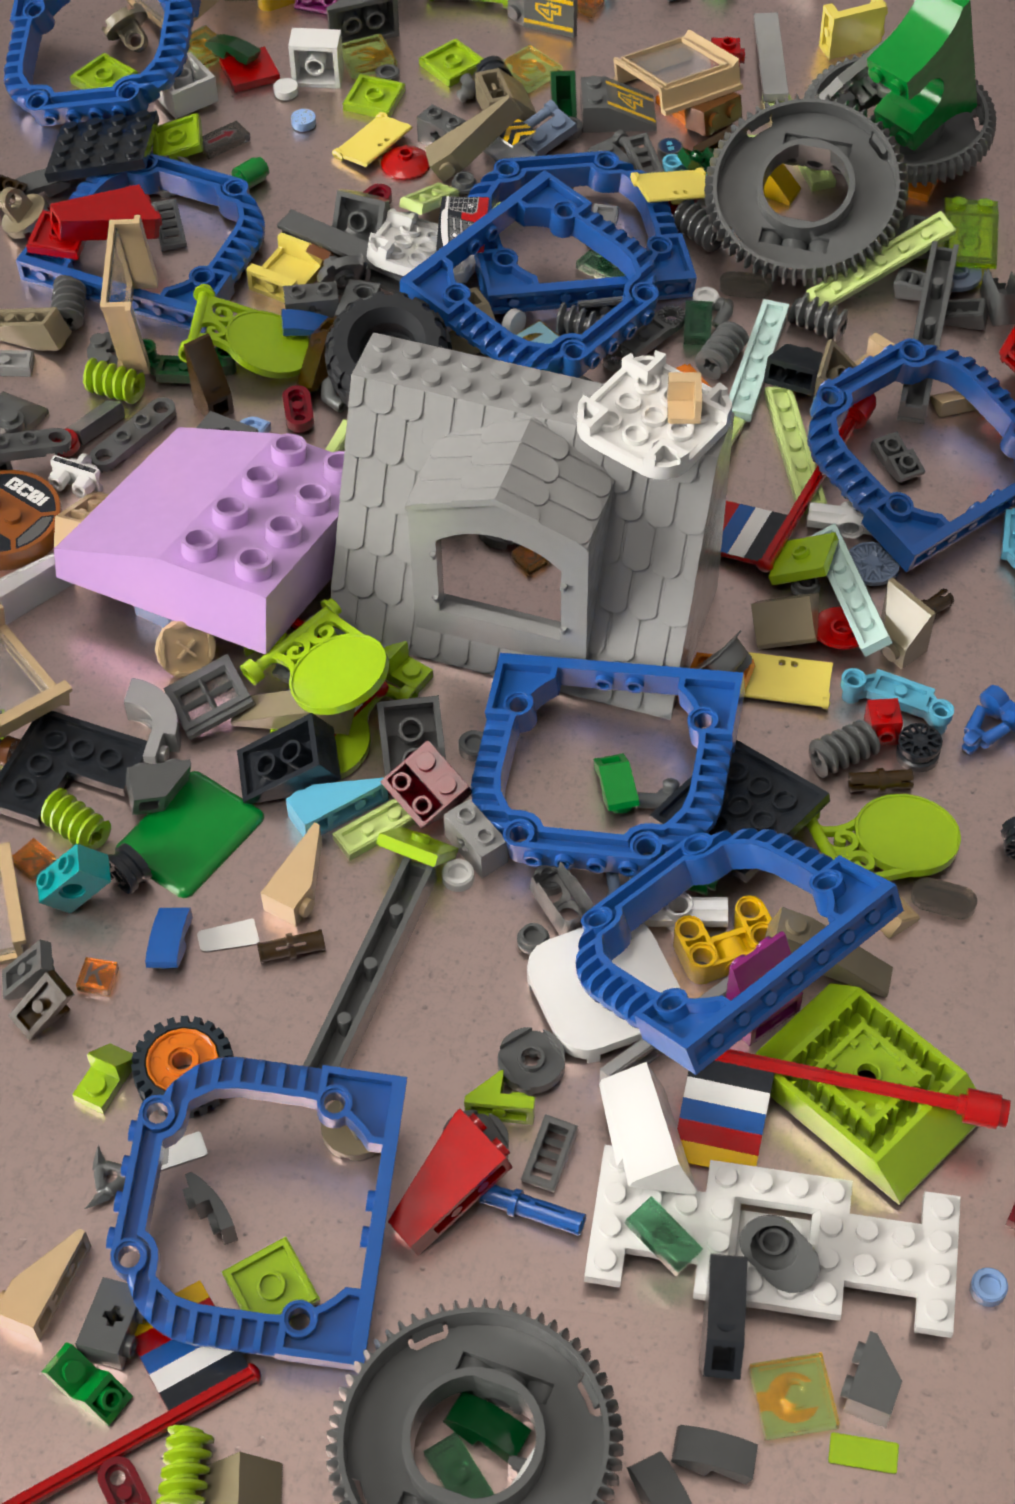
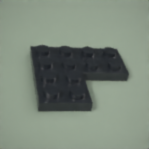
(61, 750)

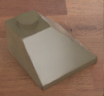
(907, 623)

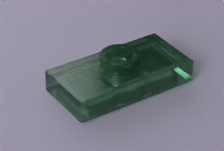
(597, 266)
(697, 322)
(663, 1236)
(457, 1468)

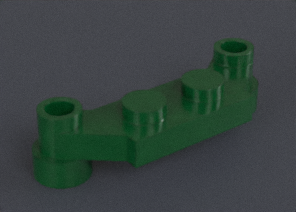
(173, 370)

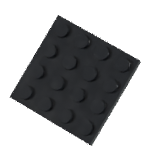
(102, 146)
(756, 796)

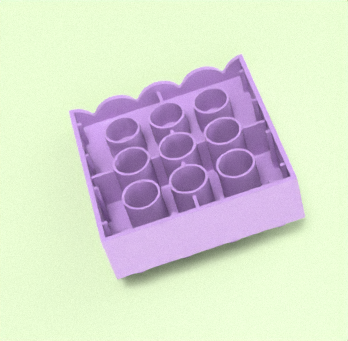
(215, 533)

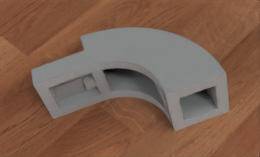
(154, 709)

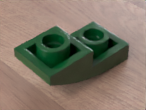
(226, 45)
(695, 158)
(482, 1421)

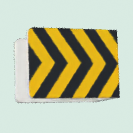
(510, 142)

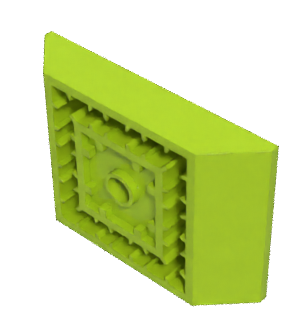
(879, 1135)

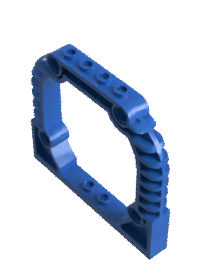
(125, 97)
(566, 213)
(510, 286)
(175, 303)
(891, 518)
(529, 681)
(704, 1028)
(339, 1326)

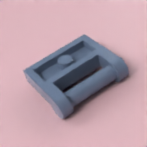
(552, 131)

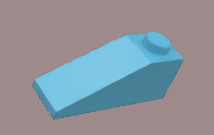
(334, 803)

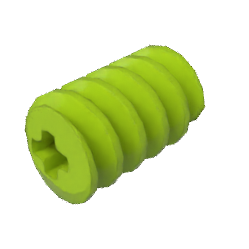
(113, 381)
(74, 820)
(184, 1465)

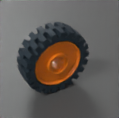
(172, 1046)

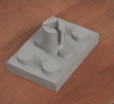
(852, 80)

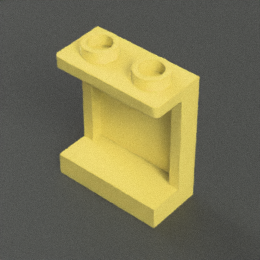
(852, 29)
(285, 267)

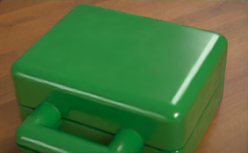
(193, 834)

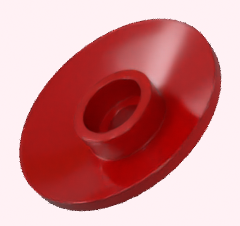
(405, 163)
(835, 629)

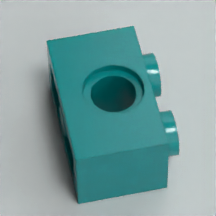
(73, 878)

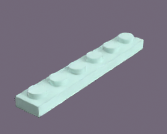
(752, 368)
(855, 598)

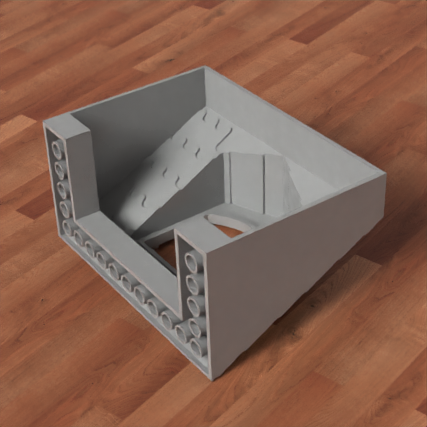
(495, 451)

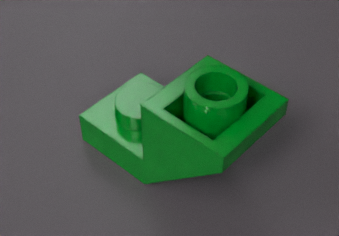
(616, 783)
(86, 1385)

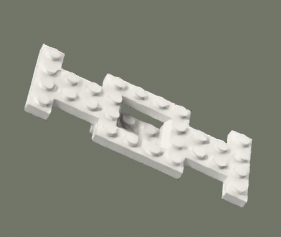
(850, 1247)

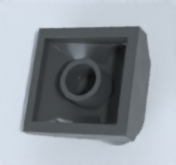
(359, 213)
(19, 414)

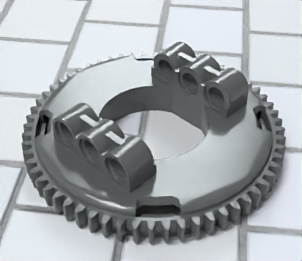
(821, 138)
(947, 150)
(499, 1359)

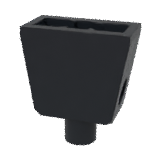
(793, 368)

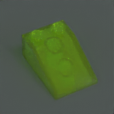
(975, 231)

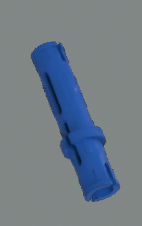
(541, 1211)

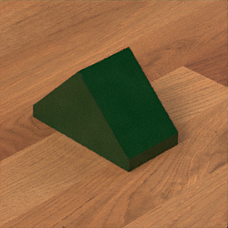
(564, 91)

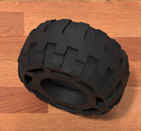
(381, 314)

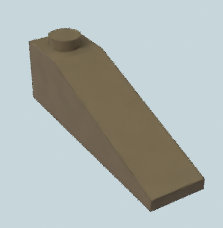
(466, 142)
(34, 328)
(280, 709)
(856, 969)

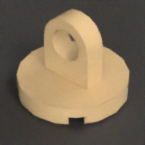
(184, 649)

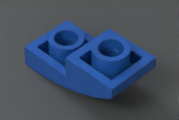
(300, 322)
(167, 938)

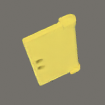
(372, 140)
(671, 186)
(801, 685)

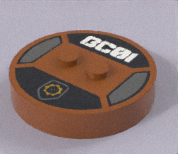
(26, 518)

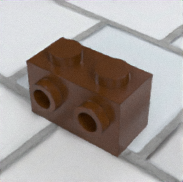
(714, 114)

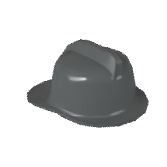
(731, 658)
(780, 1253)

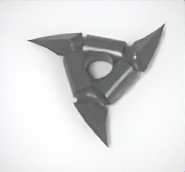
(101, 1170)

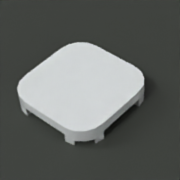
(407, 242)
(631, 420)
(573, 1016)

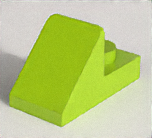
(404, 669)
(105, 1077)
(509, 1108)

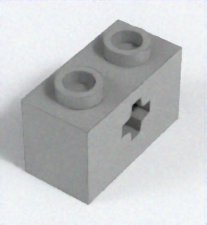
(476, 838)

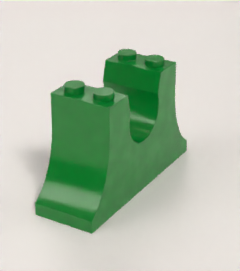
(927, 69)

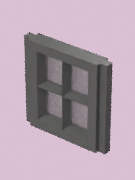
(209, 696)

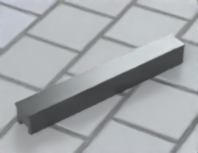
(337, 242)
(929, 326)
(373, 966)

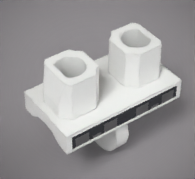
(75, 472)

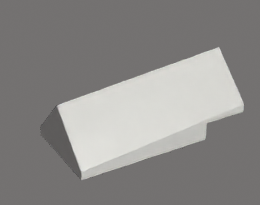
(30, 587)
(645, 1132)

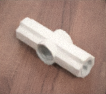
(845, 517)
(710, 910)

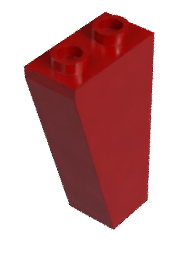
(89, 215)
(450, 1181)

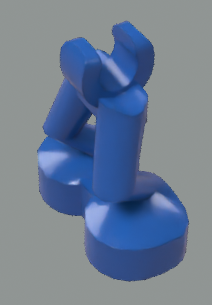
(996, 705)

